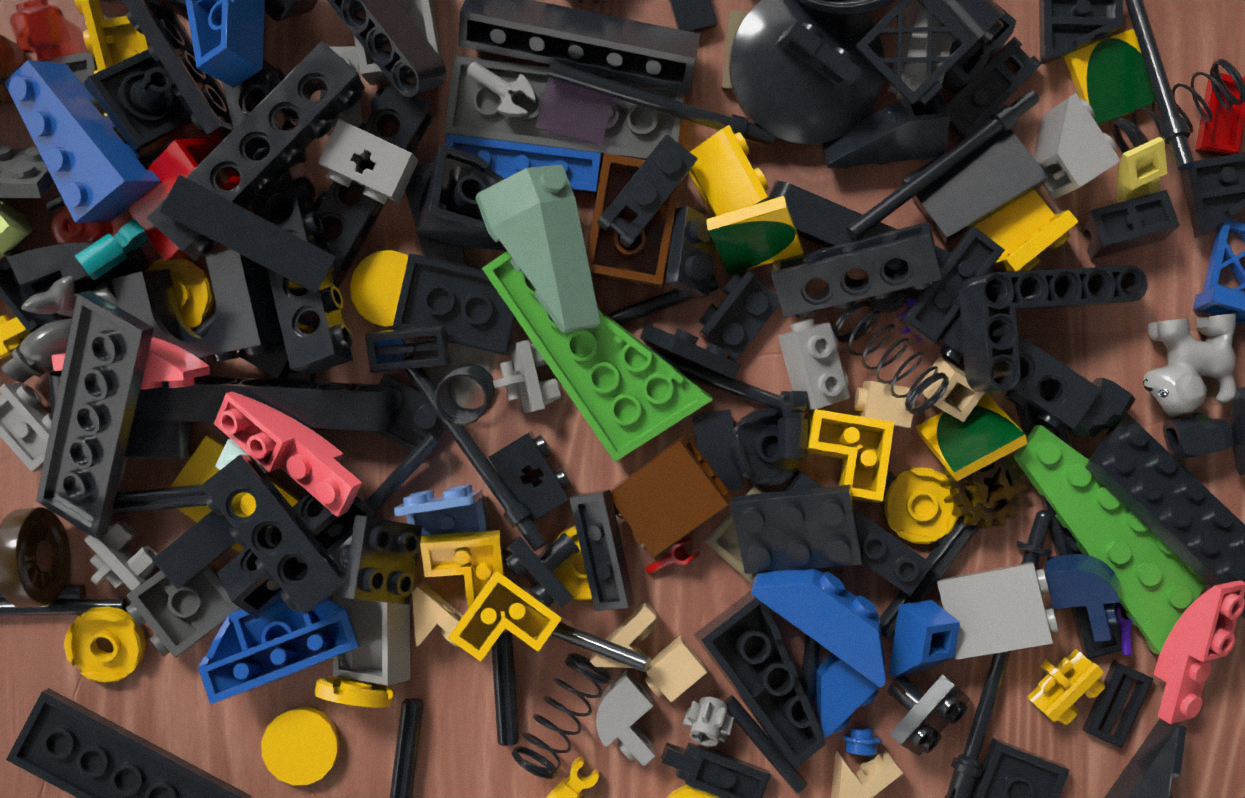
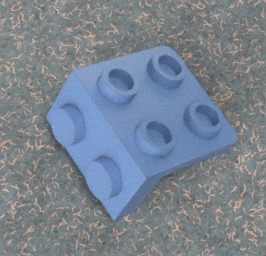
(454, 512)

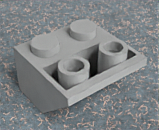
(1072, 147)

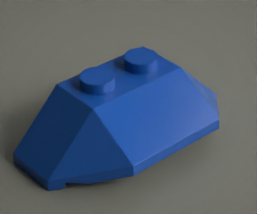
(827, 614)
(274, 646)

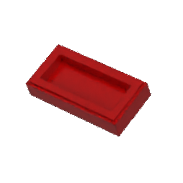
(1226, 130)

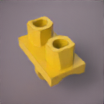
(1065, 685)

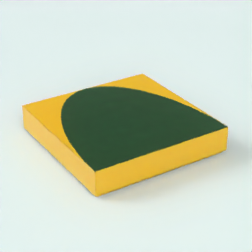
(1111, 76)
(755, 235)
(974, 443)

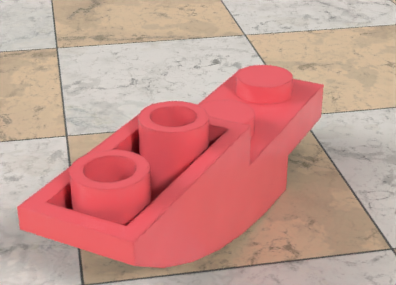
(163, 363)
(287, 444)
(1197, 638)

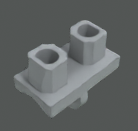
(531, 391)
(116, 561)

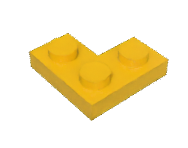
(466, 554)

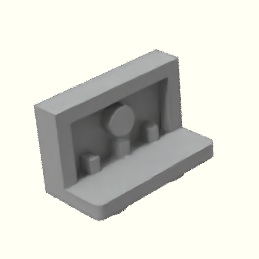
(24, 424)

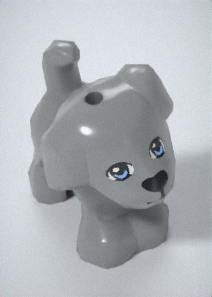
(1180, 384)

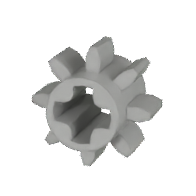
(708, 721)

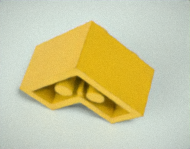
(860, 443)
(499, 607)

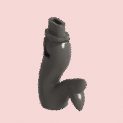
(51, 338)

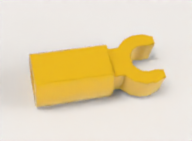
(573, 785)

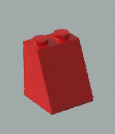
(179, 158)

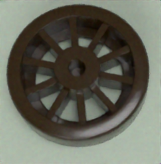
(33, 557)

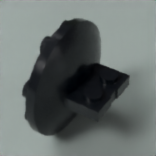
(801, 71)

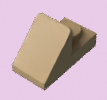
(431, 610)
(636, 625)
(875, 775)

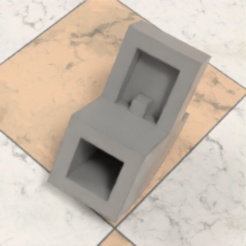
(616, 716)

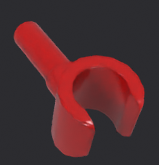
(676, 555)

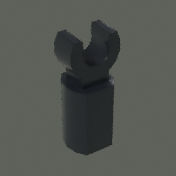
(793, 426)

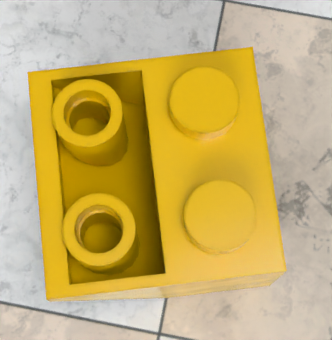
(726, 175)

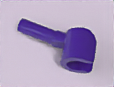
(1125, 626)

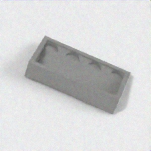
(382, 637)

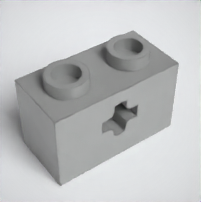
(352, 145)

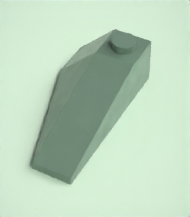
(542, 231)

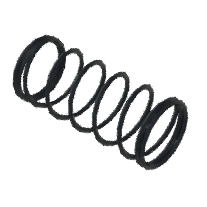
(1139, 138)
(914, 392)
(449, 409)
(542, 772)

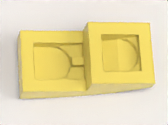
(1140, 170)

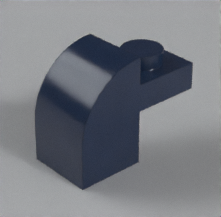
(1087, 582)

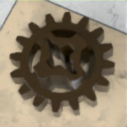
(982, 489)

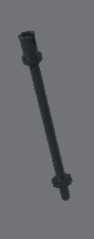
(967, 765)

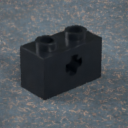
(511, 465)

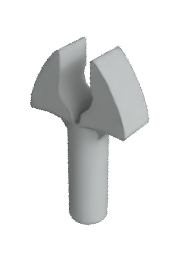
(503, 89)

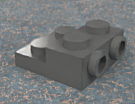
(183, 614)

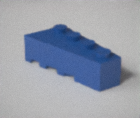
(227, 37)
(78, 145)

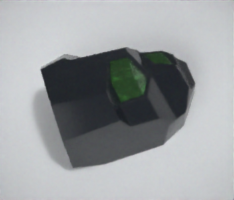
(1107, 408)
(1197, 435)

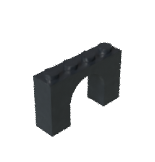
(243, 314)

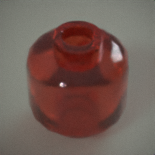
(40, 29)
(67, 231)

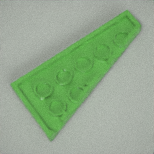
(608, 373)
(1151, 575)

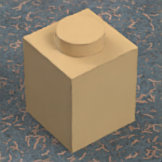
(959, 397)
(878, 403)
(674, 669)

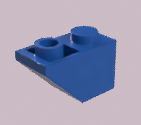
(922, 638)
(839, 693)

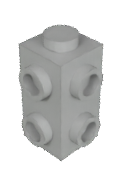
(814, 363)

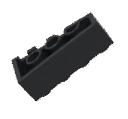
(755, 663)

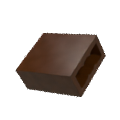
(670, 496)

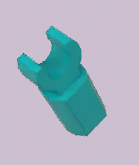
(111, 250)

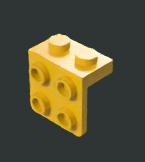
(1025, 231)

